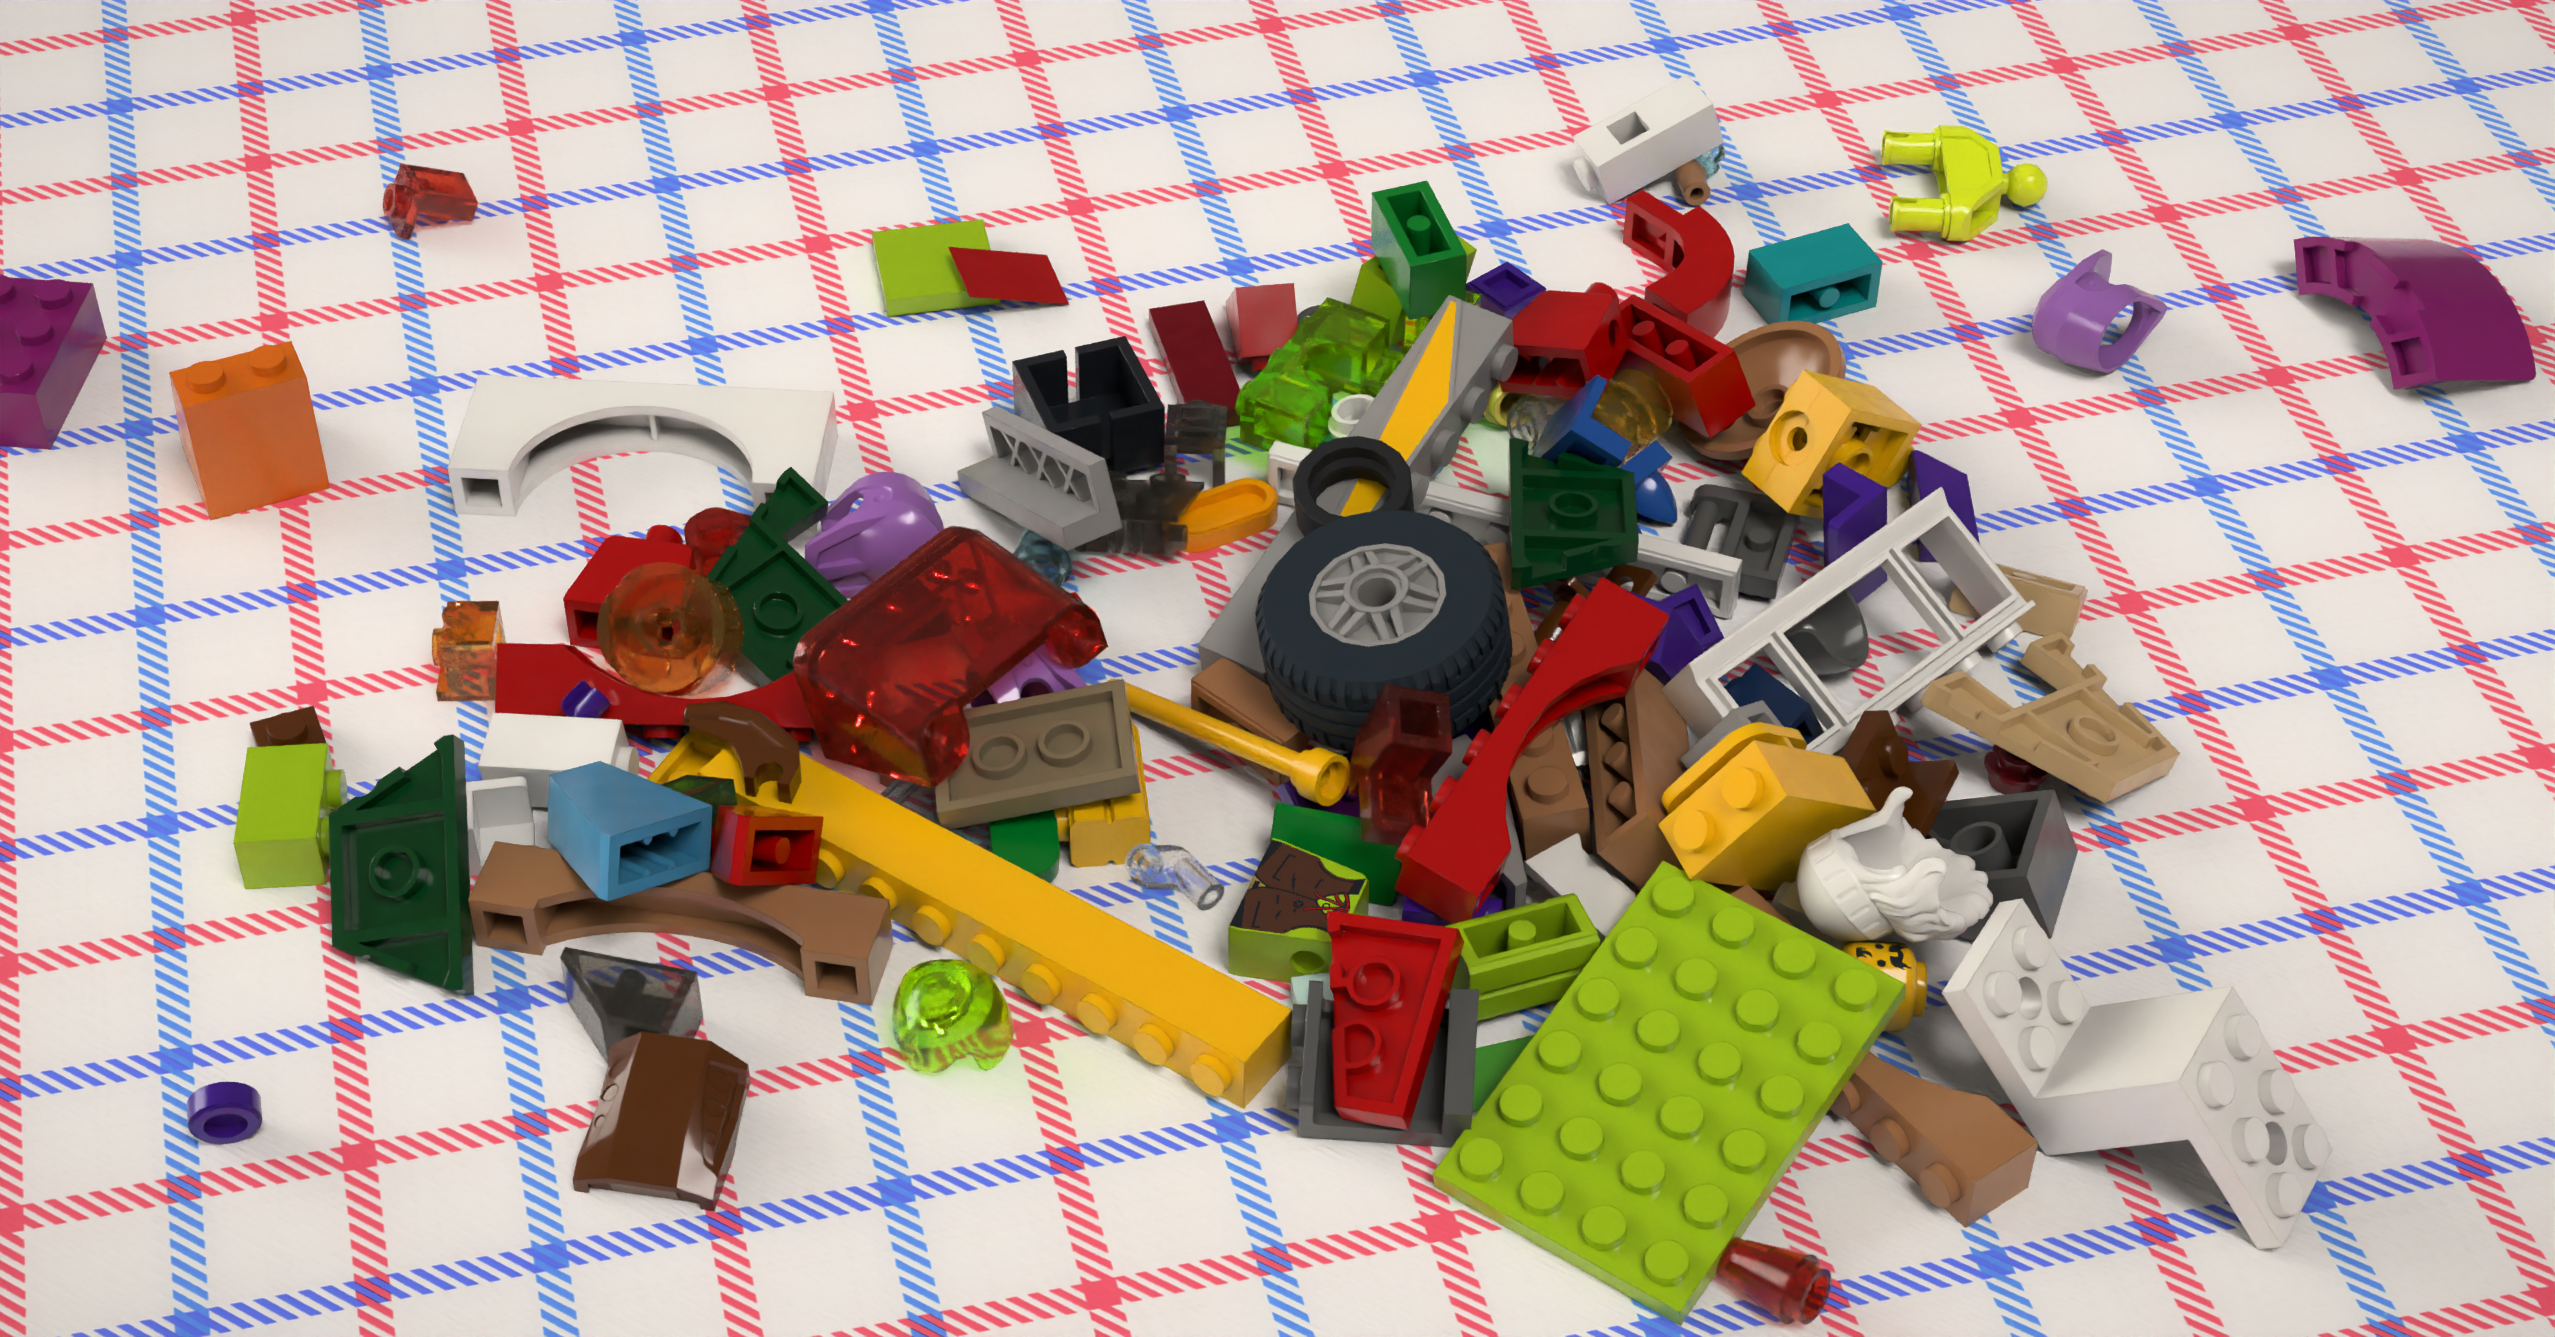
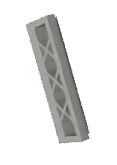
(1042, 482)

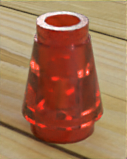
(1777, 1279)

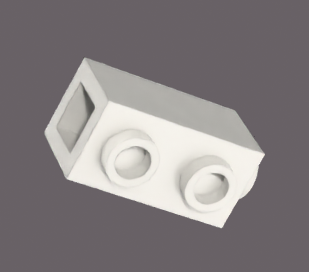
(551, 744)

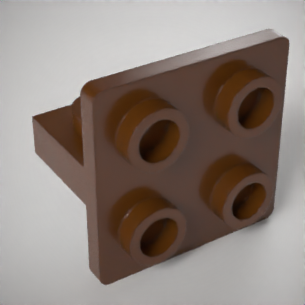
(1882, 764)

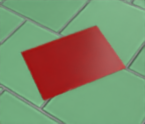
(1008, 275)

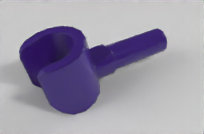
(584, 702)

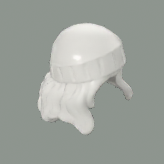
(1889, 880)

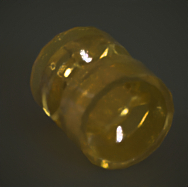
(1635, 409)

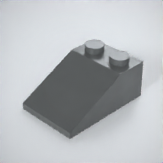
(2018, 844)

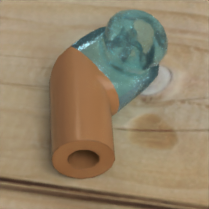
(1694, 175)

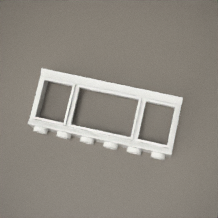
(1705, 701)

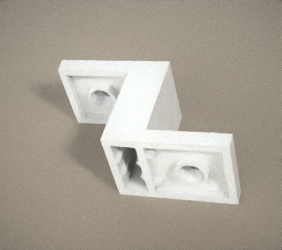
(2139, 1072)

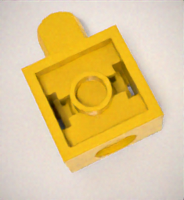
(1826, 424)

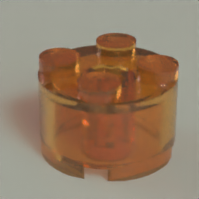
(651, 600)

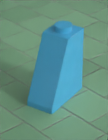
(626, 829)

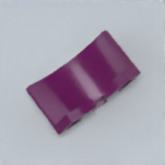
(2429, 306)

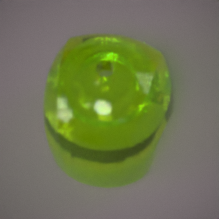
(948, 1013)

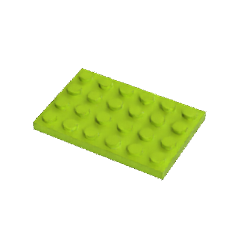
(1670, 1090)

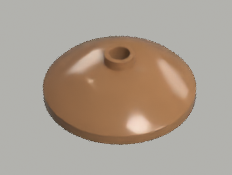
(1771, 363)

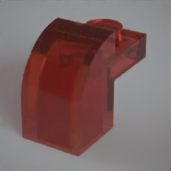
(1396, 758)

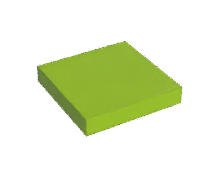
(919, 269)

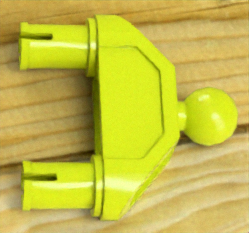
(1967, 181)

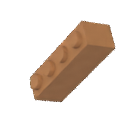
(1632, 762)

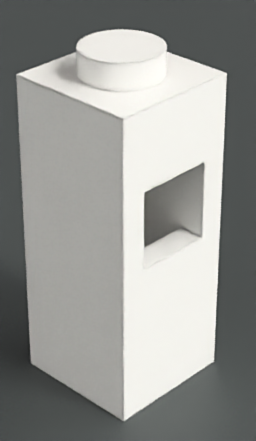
(1647, 140)

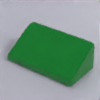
(1340, 840)

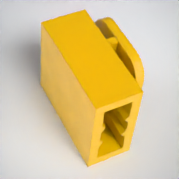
(1757, 805)

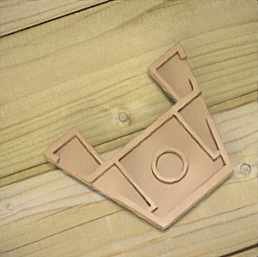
(2068, 733)

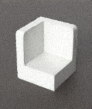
(500, 813)

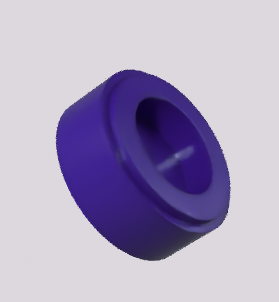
(224, 1112)

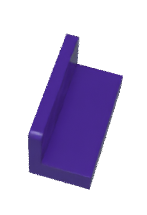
(1851, 513)

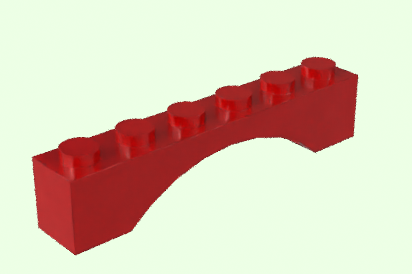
(538, 677)
(1467, 842)

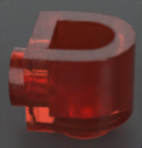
(711, 534)

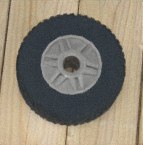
(1379, 606)

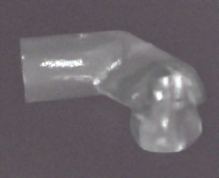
(1173, 869)

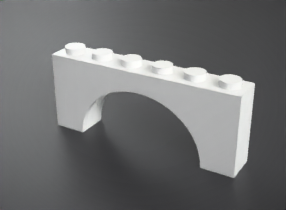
(537, 426)

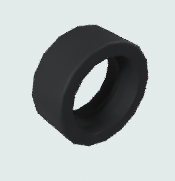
(1344, 460)

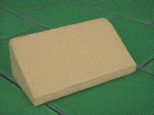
(2056, 602)

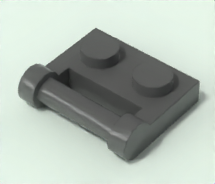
(1758, 534)

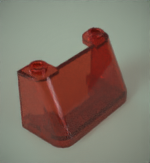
(922, 643)

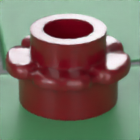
(2011, 773)

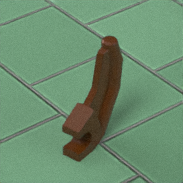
(757, 742)

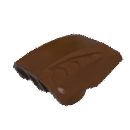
(665, 1120)

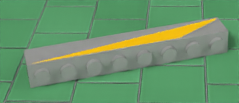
(1417, 412)

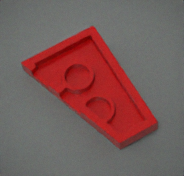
(1388, 1007)

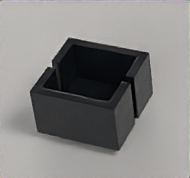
(1114, 406)

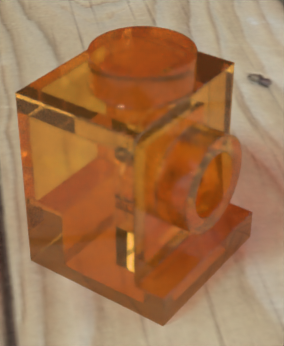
(468, 650)

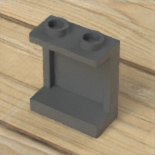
(1445, 1095)

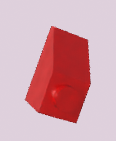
(1261, 321)
(765, 845)

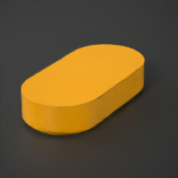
(1229, 514)

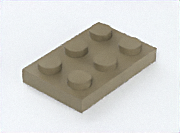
(1042, 756)

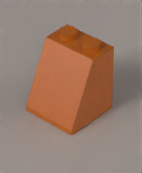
(249, 429)

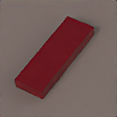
(1194, 356)

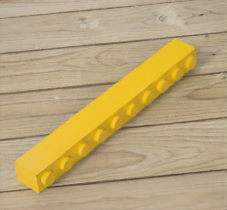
(1037, 935)

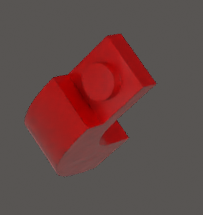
(1693, 253)

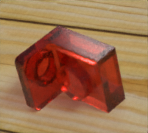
(429, 192)

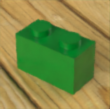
(1417, 248)

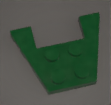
(773, 583)

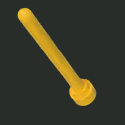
(1315, 772)

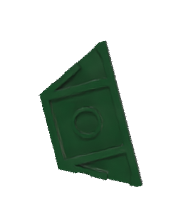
(1567, 516)
(406, 872)

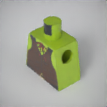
(1283, 915)

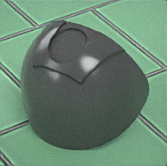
(1832, 637)

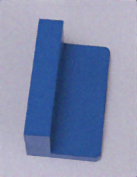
(1577, 433)

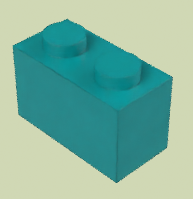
(1813, 277)

